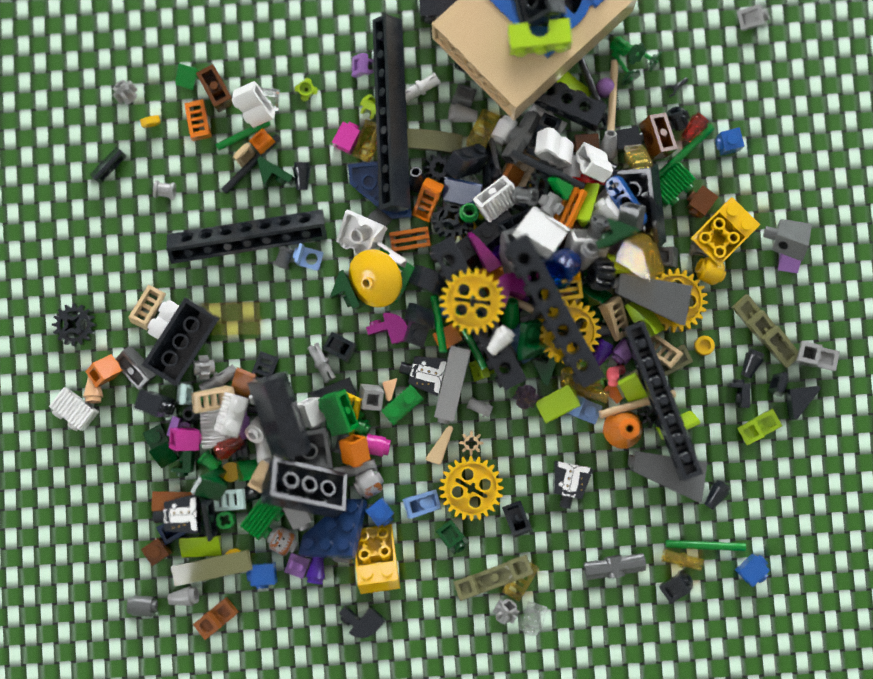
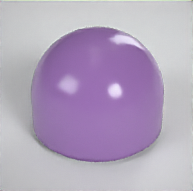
(605, 87)

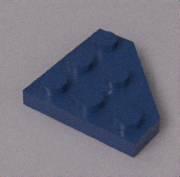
(365, 180)
(336, 536)

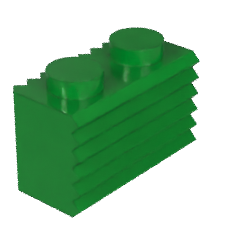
(675, 182)
(402, 405)
(338, 412)
(261, 518)

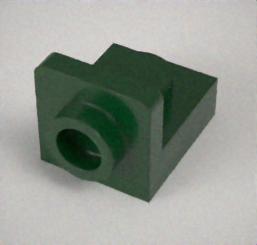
(187, 458)
(452, 537)

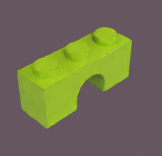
(523, 42)

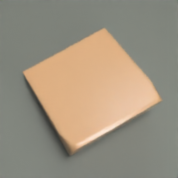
(389, 388)

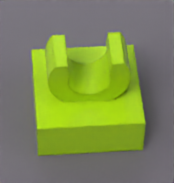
(368, 102)
(479, 374)

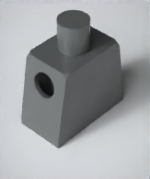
(790, 238)

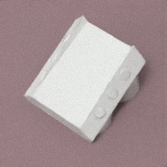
(542, 230)
(360, 232)

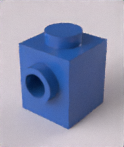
(729, 141)
(380, 512)
(753, 570)
(262, 575)

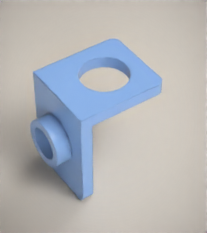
(300, 257)

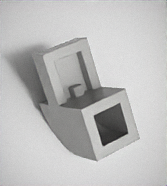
(817, 356)

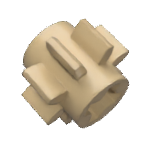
(475, 447)

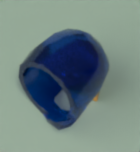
(563, 264)

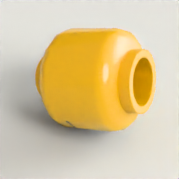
(709, 271)

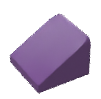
(788, 264)

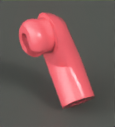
(613, 374)

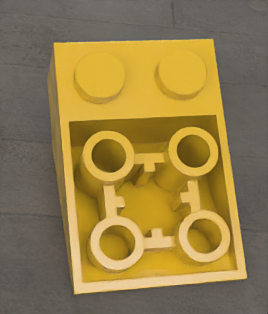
(725, 231)
(377, 560)

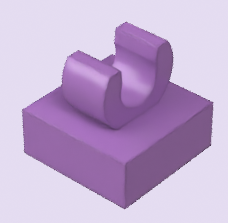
(360, 65)
(177, 422)
(297, 565)

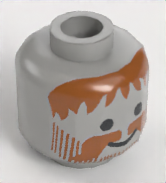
(368, 484)
(282, 541)

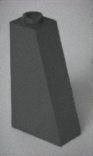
(658, 296)
(663, 472)

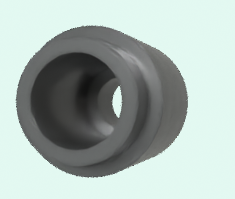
(142, 606)

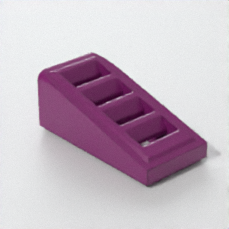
(485, 256)

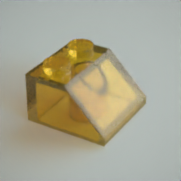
(641, 257)

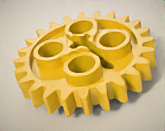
(696, 295)
(470, 319)
(588, 327)
(461, 503)

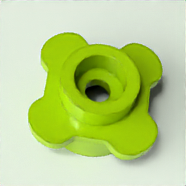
(300, 88)

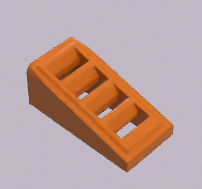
(198, 135)
(432, 189)

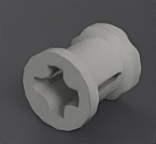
(164, 190)

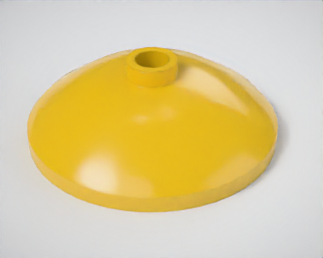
(382, 275)

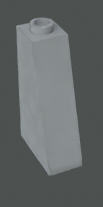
(452, 384)

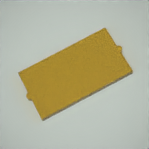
(236, 317)

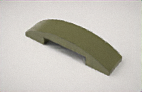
(433, 140)
(493, 577)

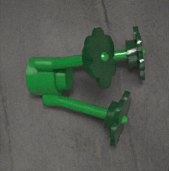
(622, 48)

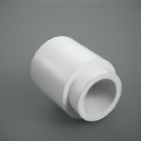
(503, 130)
(254, 431)

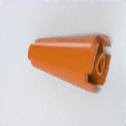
(615, 429)

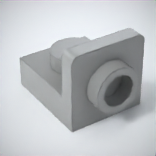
(753, 17)

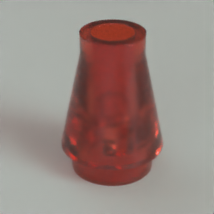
(695, 126)
(227, 447)

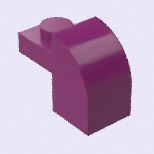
(511, 287)
(393, 324)

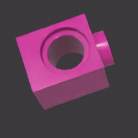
(346, 137)
(184, 439)

